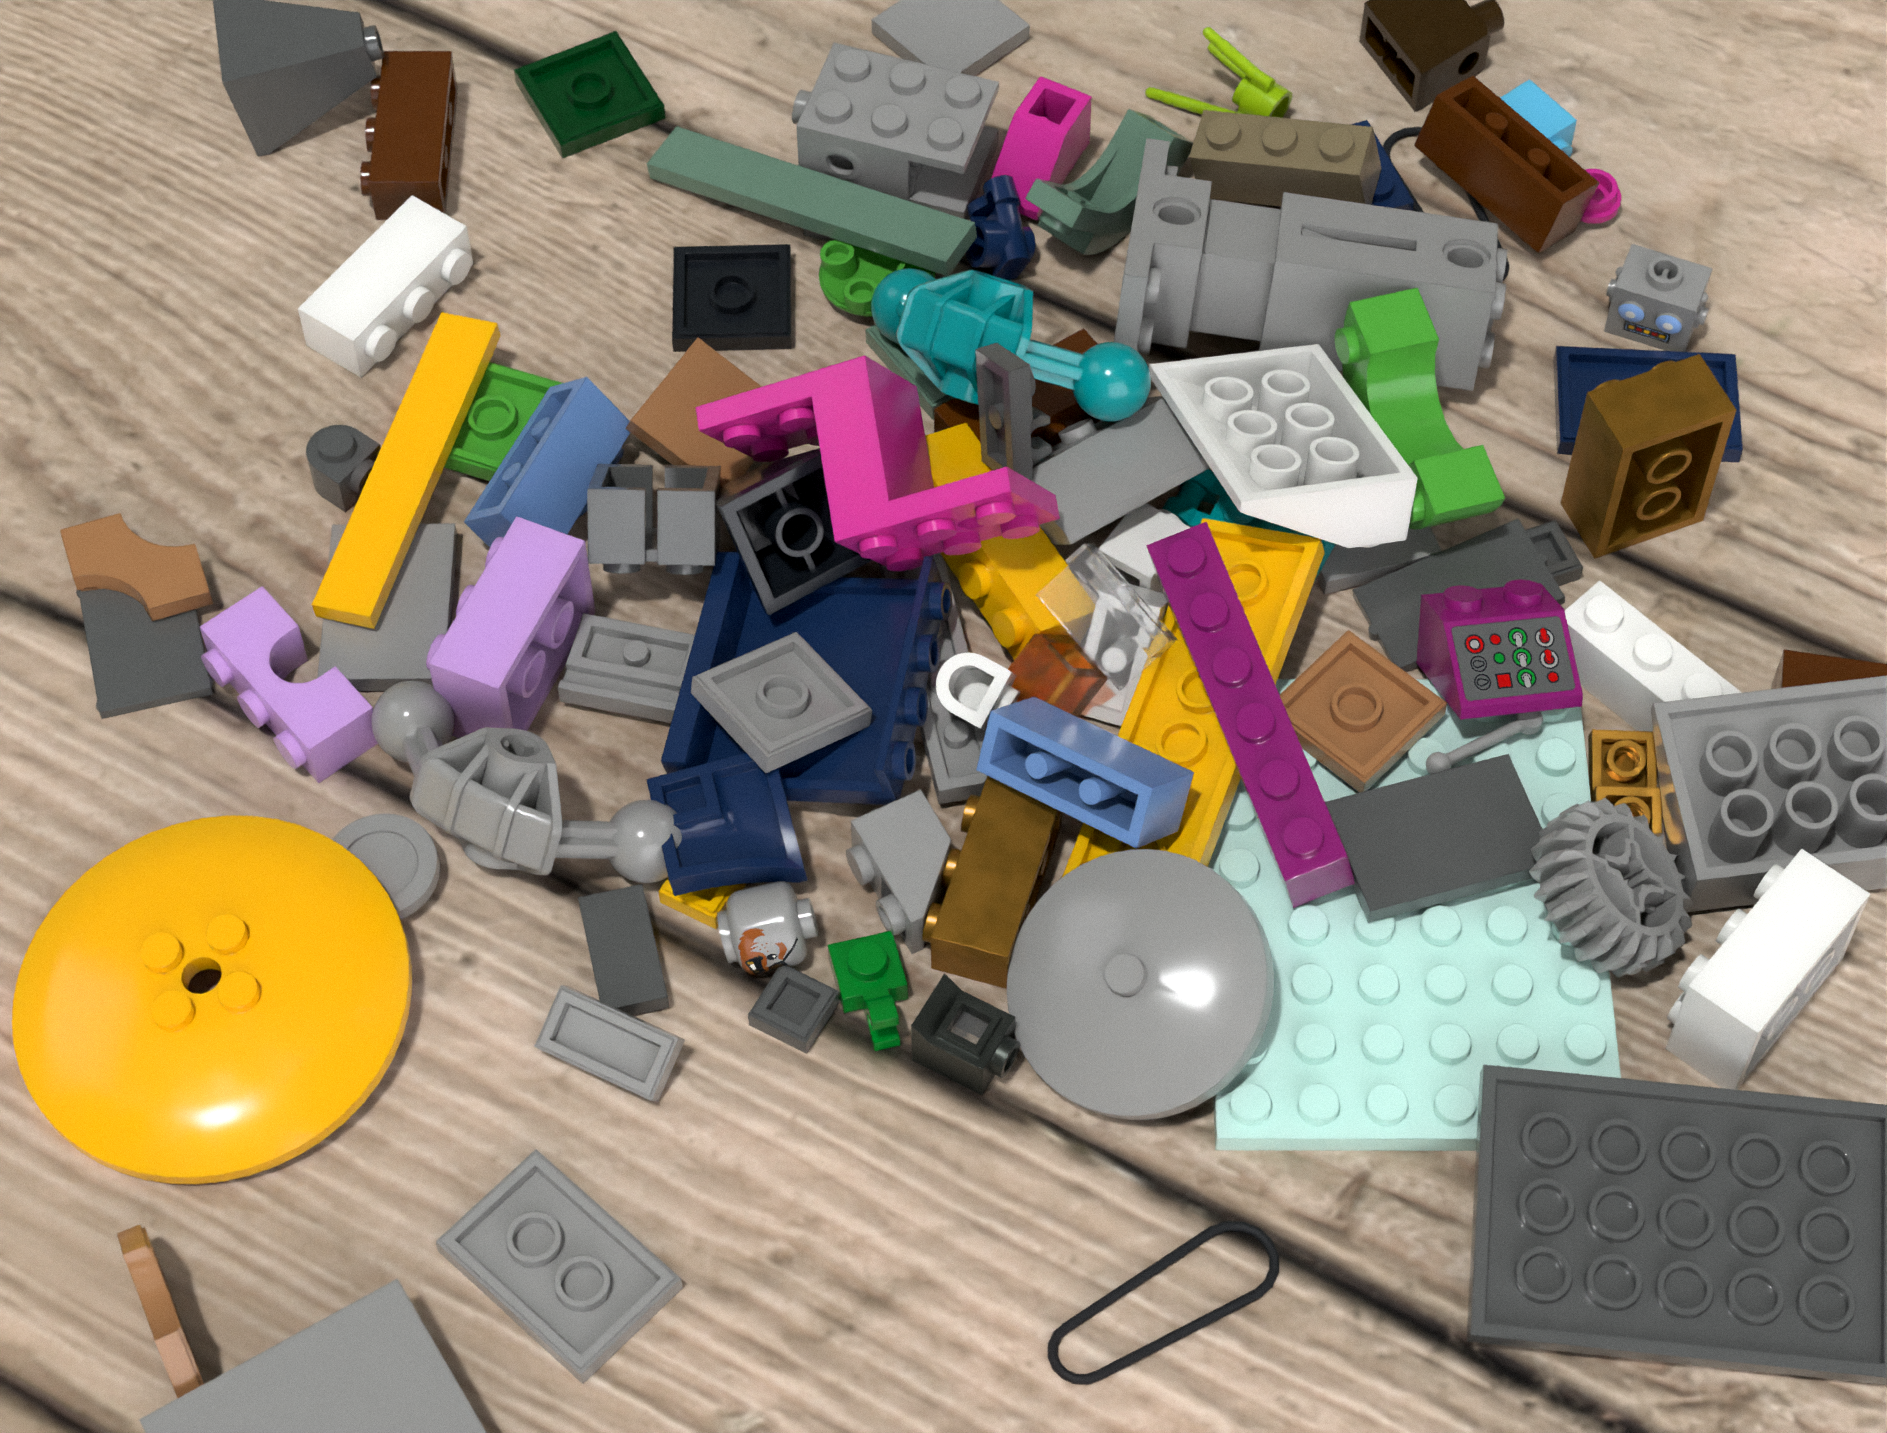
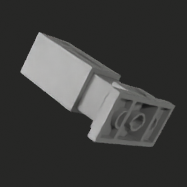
(1297, 268)

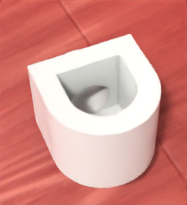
(974, 687)

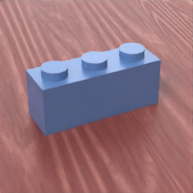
(552, 462)
(1085, 771)

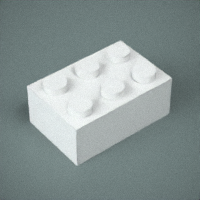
(1764, 969)

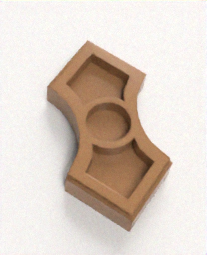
(116, 559)
(160, 1310)

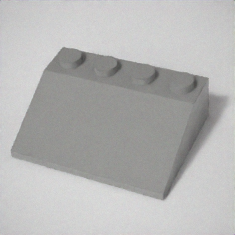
(1774, 775)

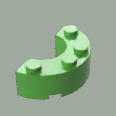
(1391, 368)

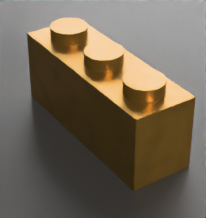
(991, 883)

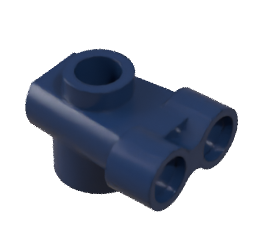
(1001, 238)

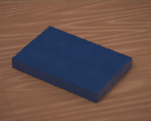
(1584, 368)

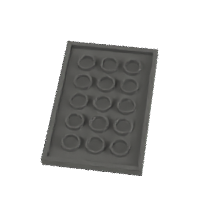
(1680, 1224)

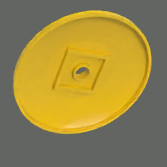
(225, 1076)

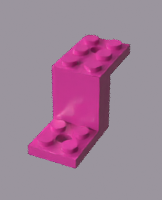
(877, 464)

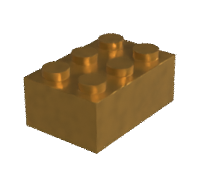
(1647, 455)

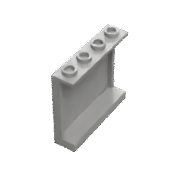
(346, 1374)

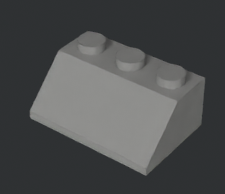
(1114, 468)

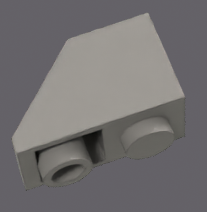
(903, 858)

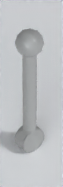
(1526, 723)

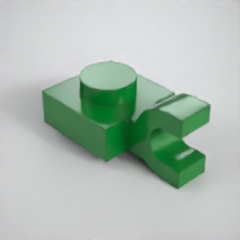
(871, 979)

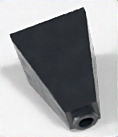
(785, 529)

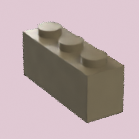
(1266, 155)

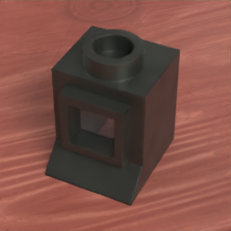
(963, 1037)

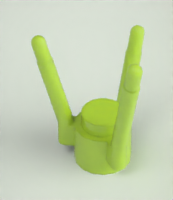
(1254, 95)

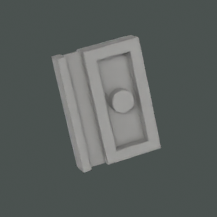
(626, 668)

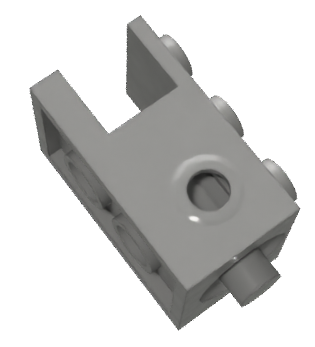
(898, 128)

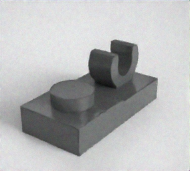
(1007, 412)

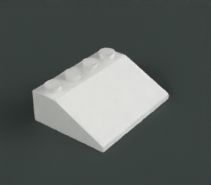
(1292, 443)

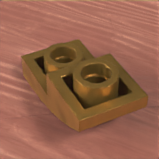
(1626, 772)

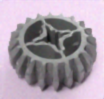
(1611, 888)

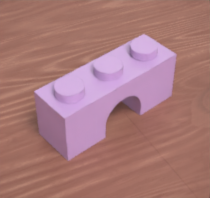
(314, 721)

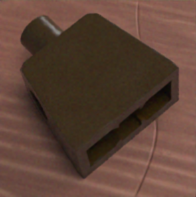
(1428, 43)

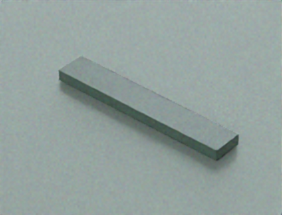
(813, 200)

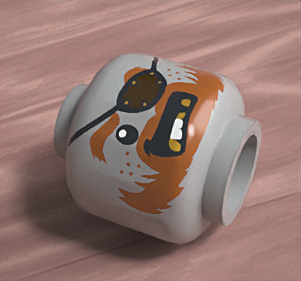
(766, 927)

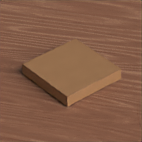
(669, 415)
(1359, 711)

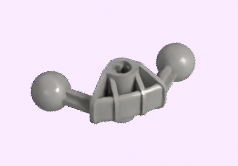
(503, 793)

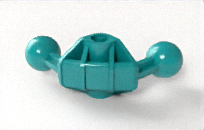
(953, 315)

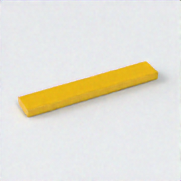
(406, 471)

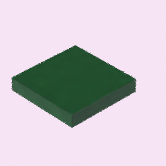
(589, 94)

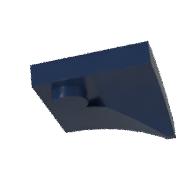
(730, 826)

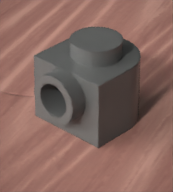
(341, 463)

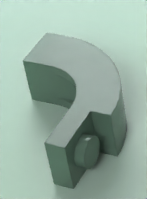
(1101, 203)

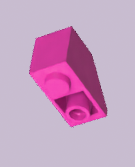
(1045, 138)

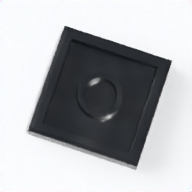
(732, 297)

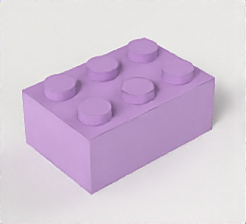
(513, 629)

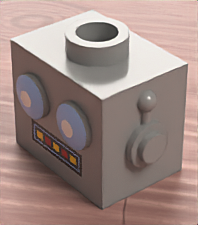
(1657, 299)

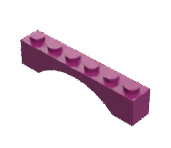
(1251, 715)

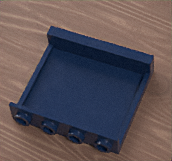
(868, 631)

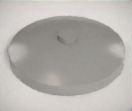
(1140, 984)

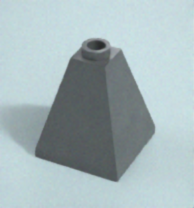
(290, 64)

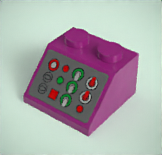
(1498, 650)

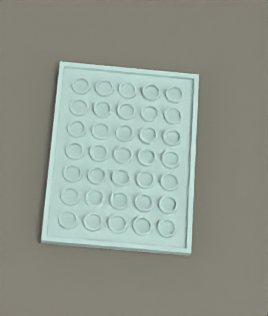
(1394, 1017)

